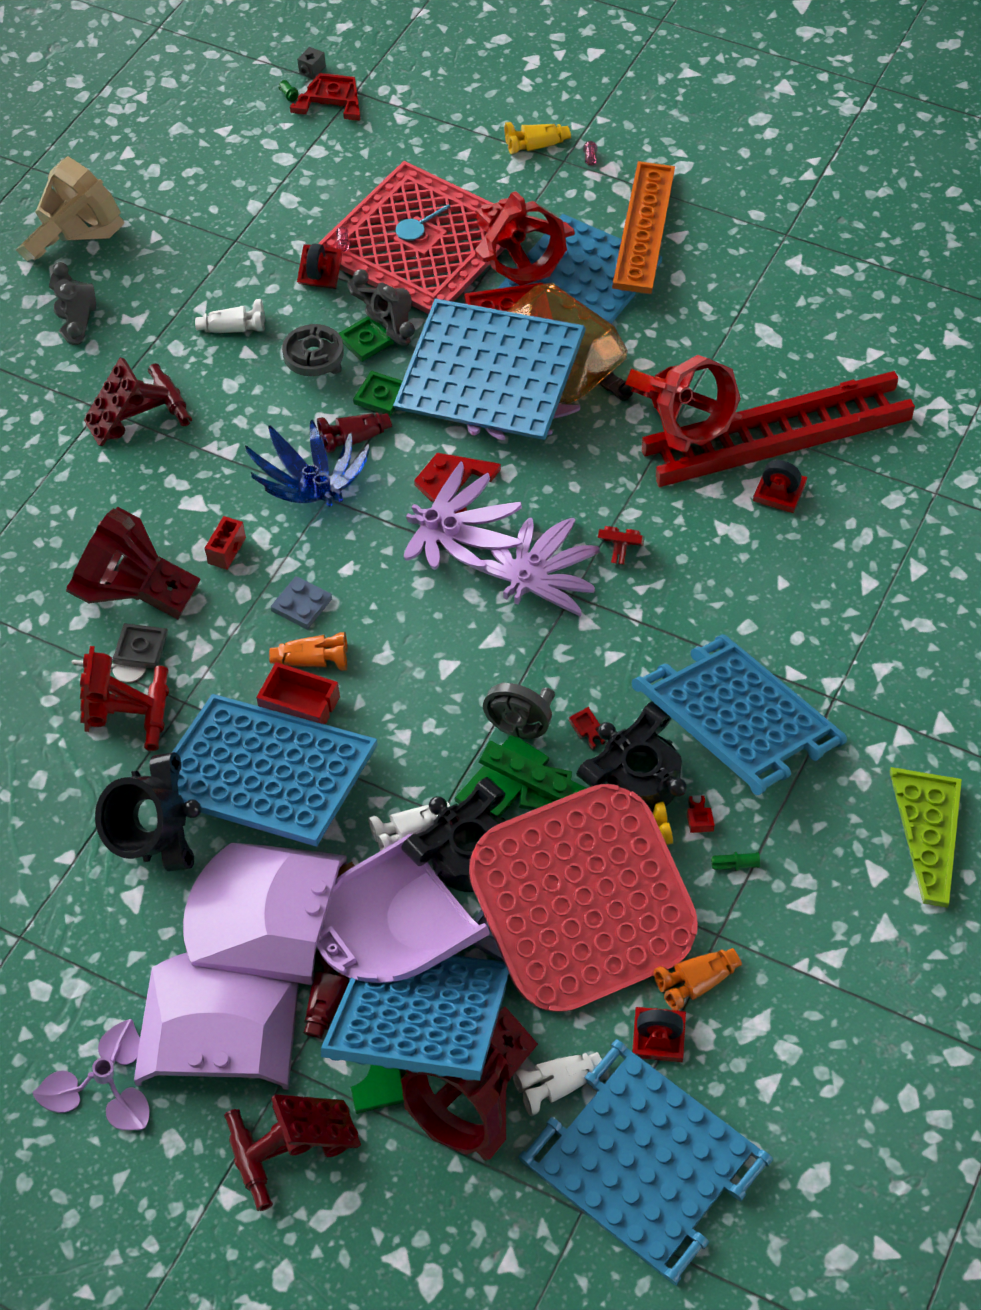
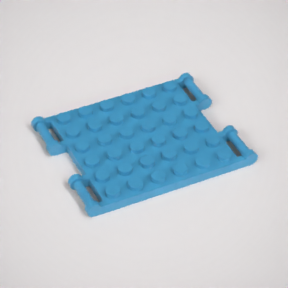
(740, 712)
(645, 1161)

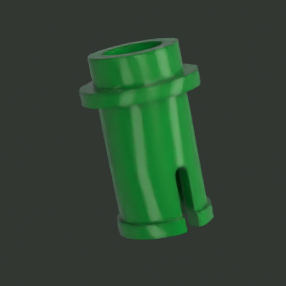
(290, 92)

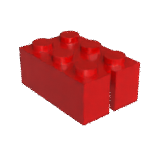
(299, 693)

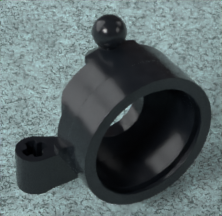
(642, 736)
(119, 822)
(438, 843)

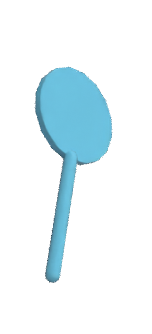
(413, 229)

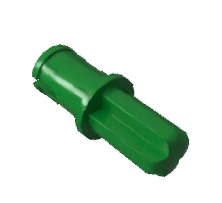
(735, 861)

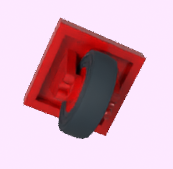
(319, 266)
(780, 486)
(659, 1034)

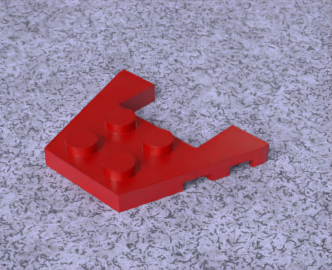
(333, 90)
(442, 466)

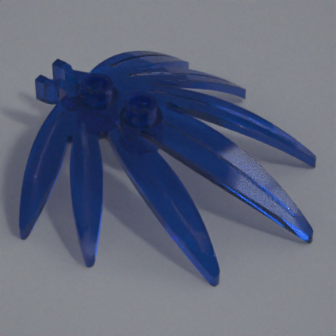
(310, 481)

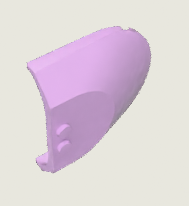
(393, 920)

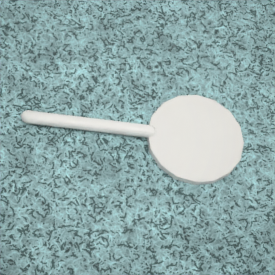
(122, 672)

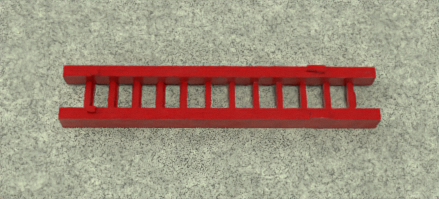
(791, 440)

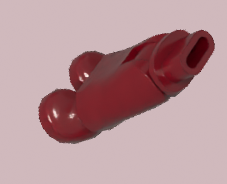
(361, 426)
(324, 999)

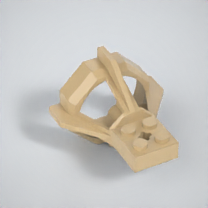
(75, 198)

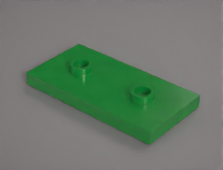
(510, 787)

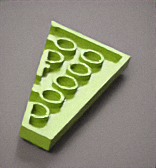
(930, 820)

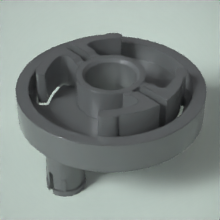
(315, 362)
(516, 707)

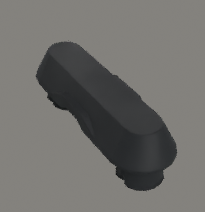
(617, 386)

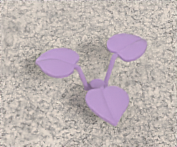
(127, 1110)

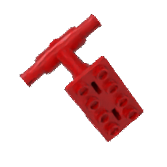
(100, 698)

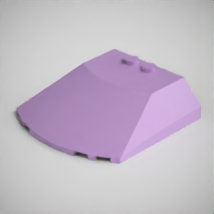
(260, 910)
(216, 1024)

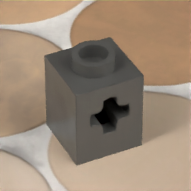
(311, 62)

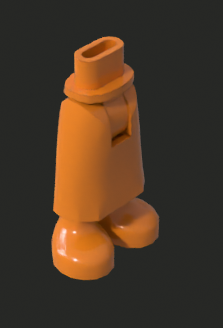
(312, 652)
(699, 975)

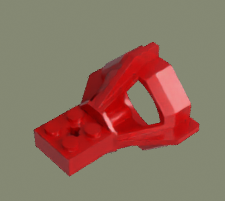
(508, 225)
(671, 389)

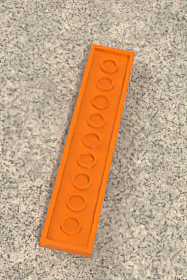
(644, 228)

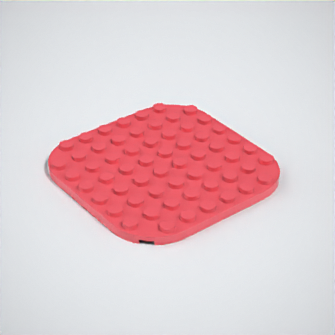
(582, 897)

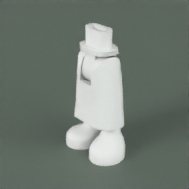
(233, 319)
(402, 823)
(556, 1078)

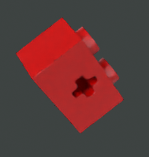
(225, 542)

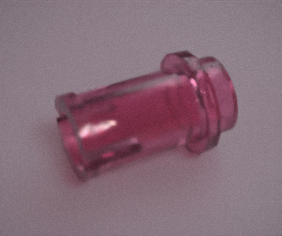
(590, 150)
(342, 239)

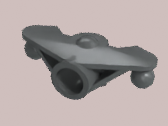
(73, 303)
(385, 306)

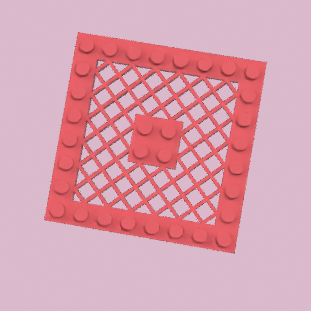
(365, 213)

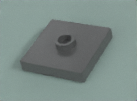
(140, 646)

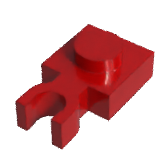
(586, 725)
(699, 818)

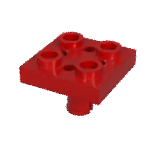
(620, 541)

